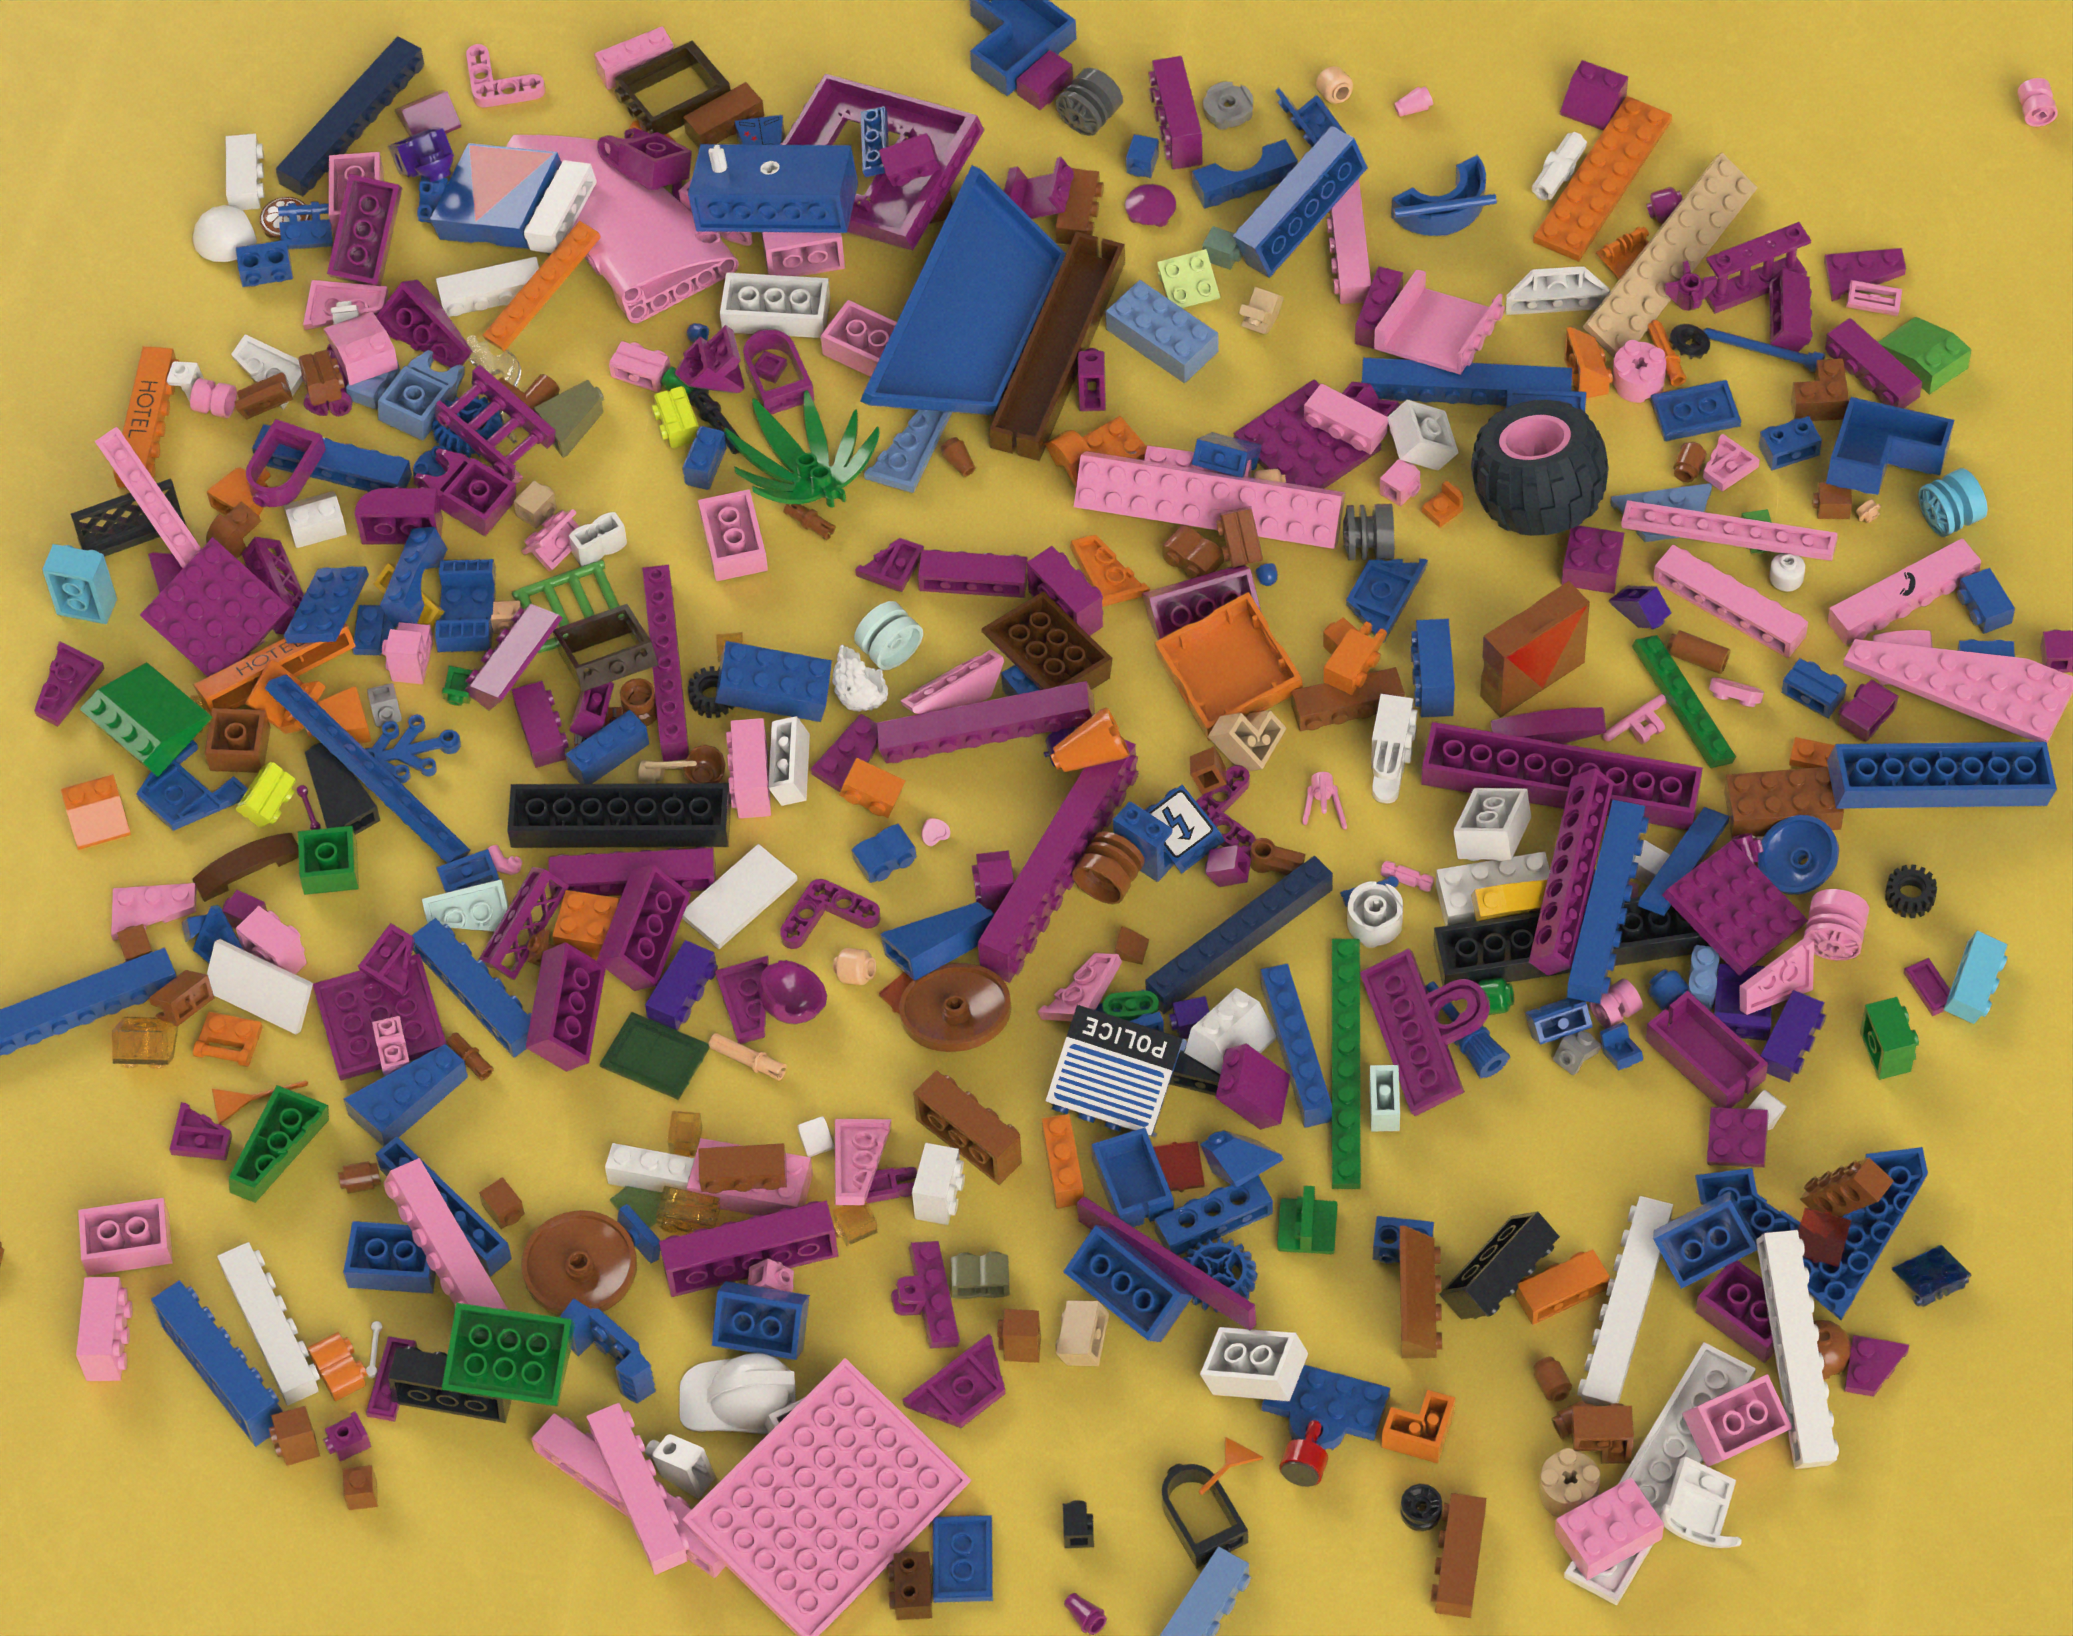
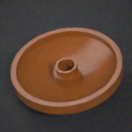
(955, 1007)
(580, 1259)

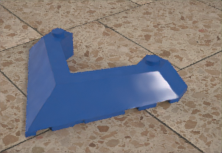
(1868, 1231)

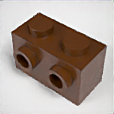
(912, 1585)

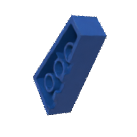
(406, 1095)

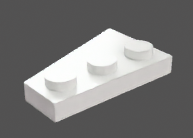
(264, 361)

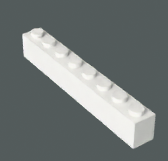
(1626, 1305)
(1797, 1349)

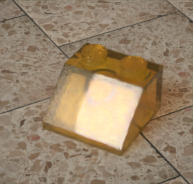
(143, 1042)

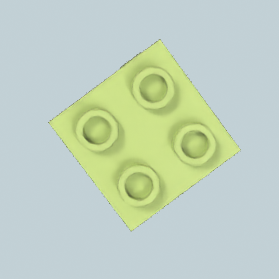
(1189, 279)

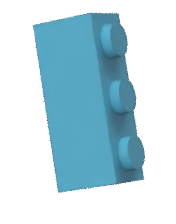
(1976, 977)

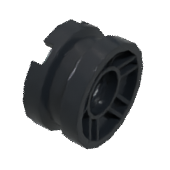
(1415, 1497)

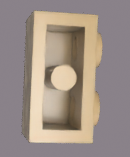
(1082, 1333)

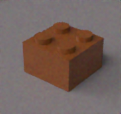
(237, 740)

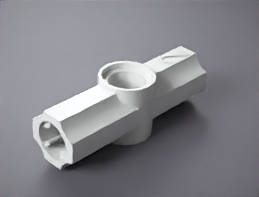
(1559, 166)

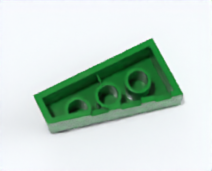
(277, 1139)

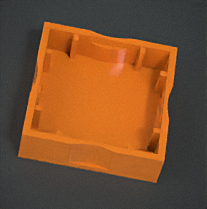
(1228, 663)

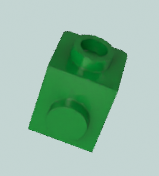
(455, 686)

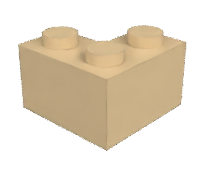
(1248, 740)

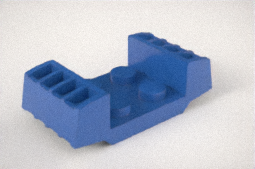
(468, 605)
(595, 1327)

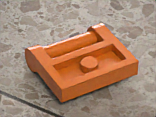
(230, 1032)

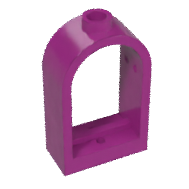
(784, 396)
(293, 437)

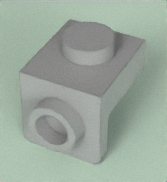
(1575, 1050)

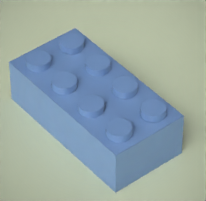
(1162, 331)

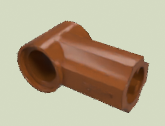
(1276, 858)

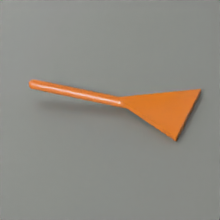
(229, 1102)
(1234, 1455)

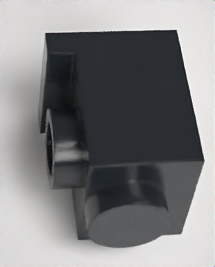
(1077, 1525)

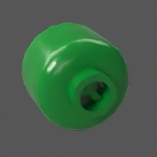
(1499, 993)

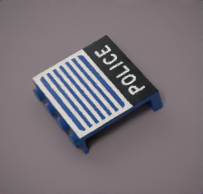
(1114, 1071)

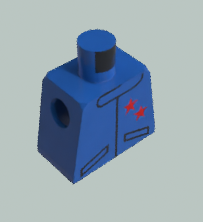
(760, 131)

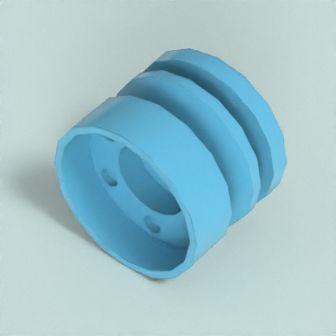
(1952, 502)

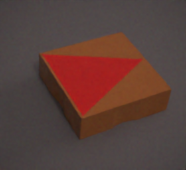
(1534, 649)

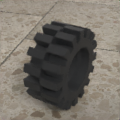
(701, 702)
(1913, 878)

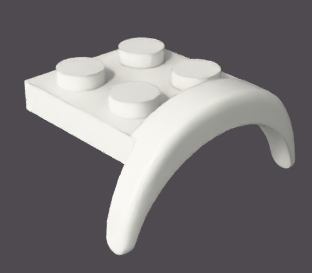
(1699, 1505)

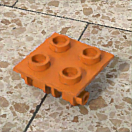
(1622, 253)

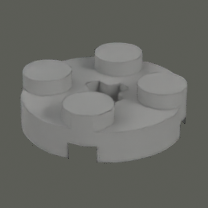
(1228, 116)

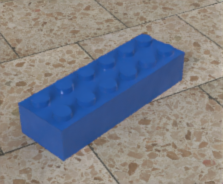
(1300, 201)
(217, 1361)

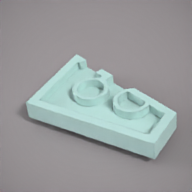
(469, 908)

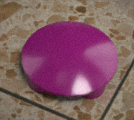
(1150, 205)

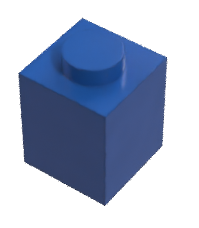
(1142, 156)

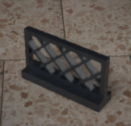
(127, 531)

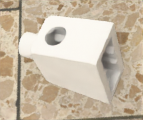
(682, 1464)

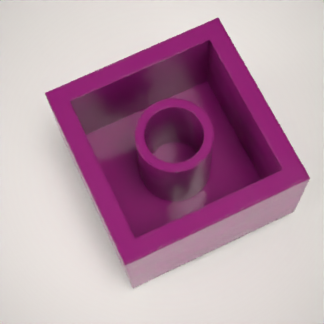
(1593, 558)

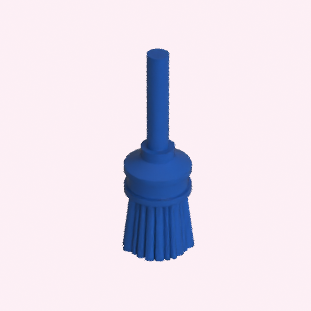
(1481, 1049)

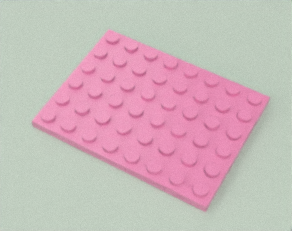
(826, 1501)

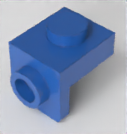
(1619, 1047)

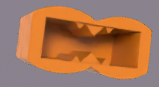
(337, 1367)

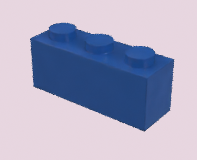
(607, 748)

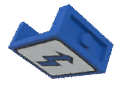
(1192, 829)

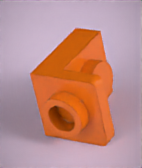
(1444, 505)

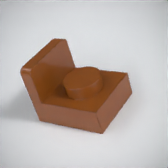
(538, 944)

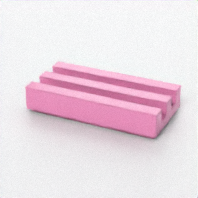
(1891, 305)

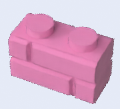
(639, 366)

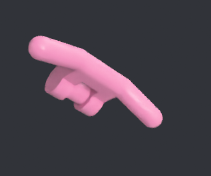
(1634, 720)

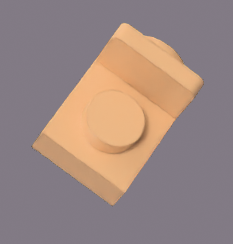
(502, 615)

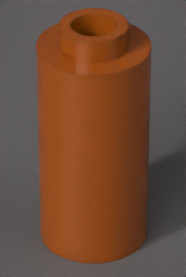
(1698, 651)

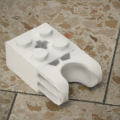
(1391, 745)

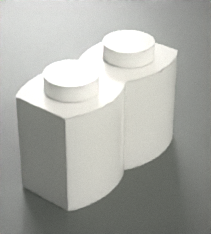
(598, 539)

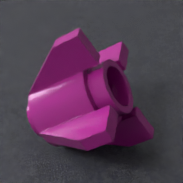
(1690, 289)

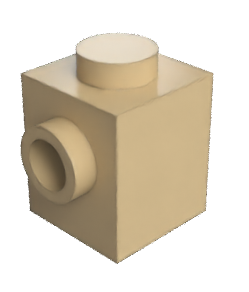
(535, 504)

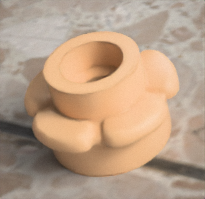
(1868, 511)

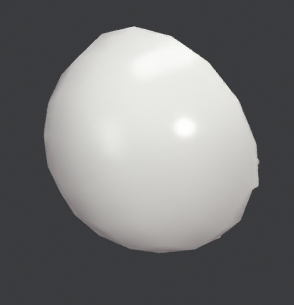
(221, 232)

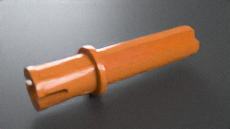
(1673, 361)

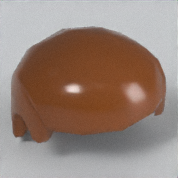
(709, 765)

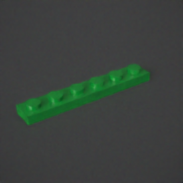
(1684, 701)

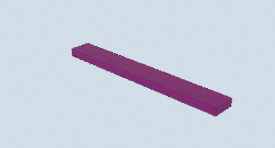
(1181, 1271)

